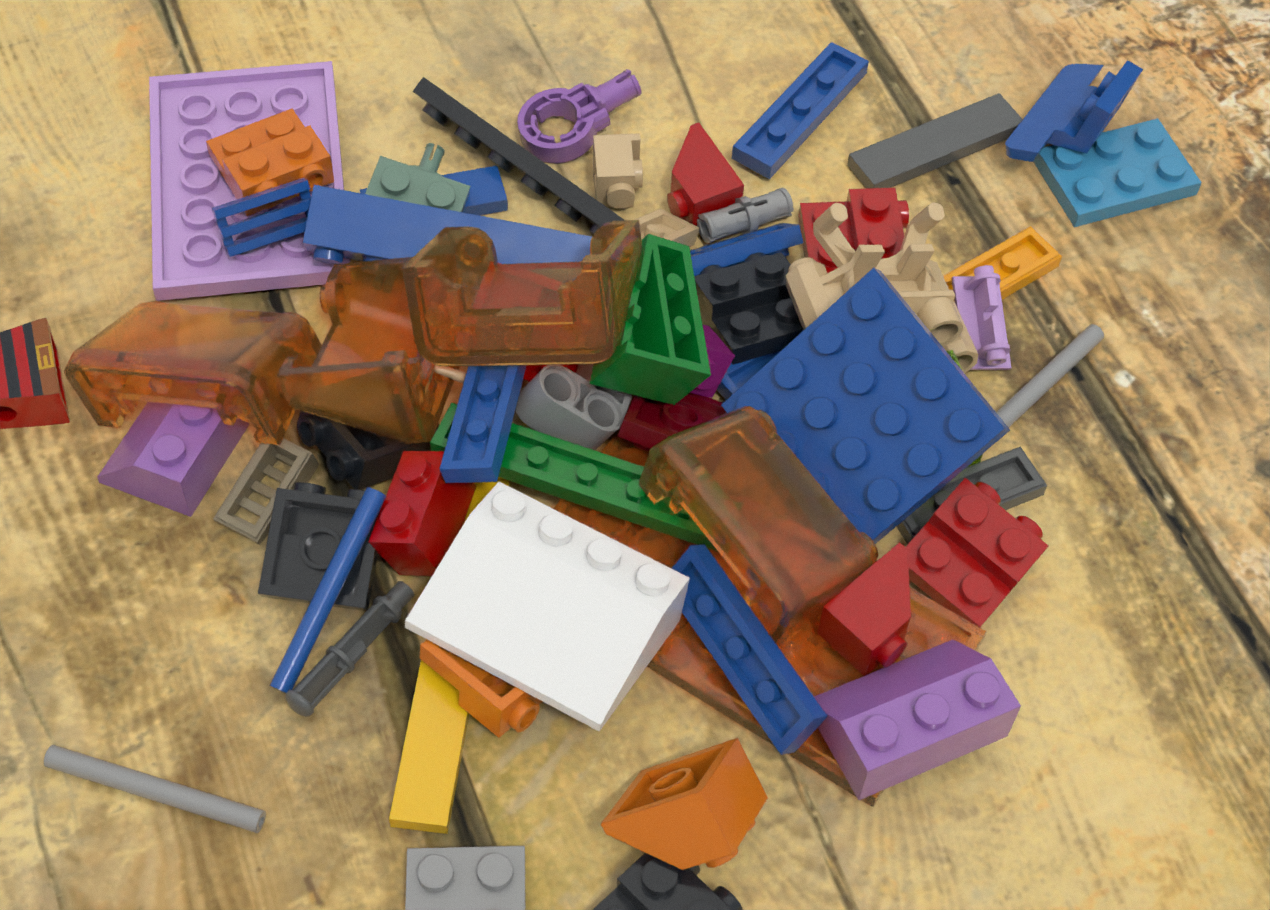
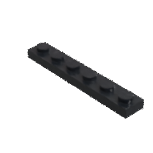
(509, 154)

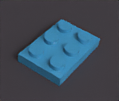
(1119, 174)

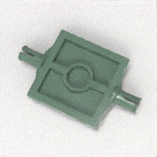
(418, 183)

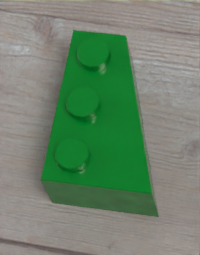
(663, 333)

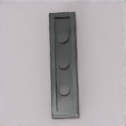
(935, 143)

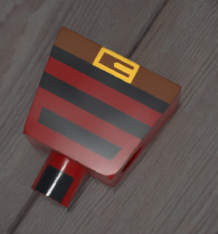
(31, 378)

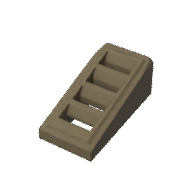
(261, 464)

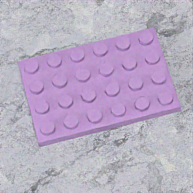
(186, 183)

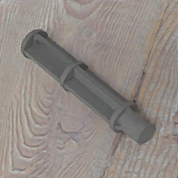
(348, 650)

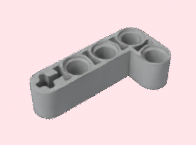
(570, 407)

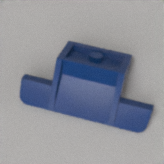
(1072, 111)

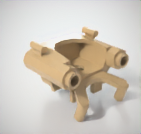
(908, 271)

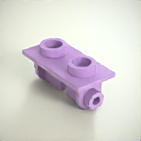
(983, 315)

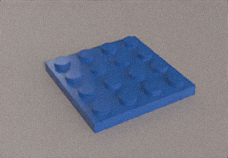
(873, 406)

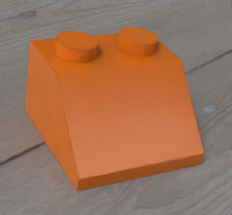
(690, 807)

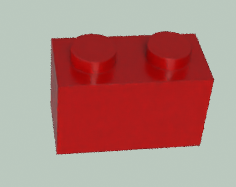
(420, 515)

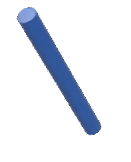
(328, 590)

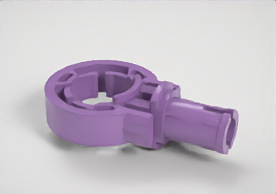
(583, 105)

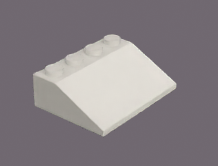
(549, 605)

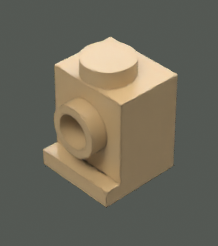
(617, 169)

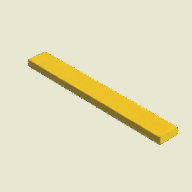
(432, 742)

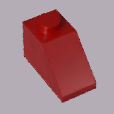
(701, 178)
(871, 614)

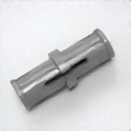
(745, 215)

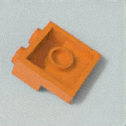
(270, 156)
(481, 694)

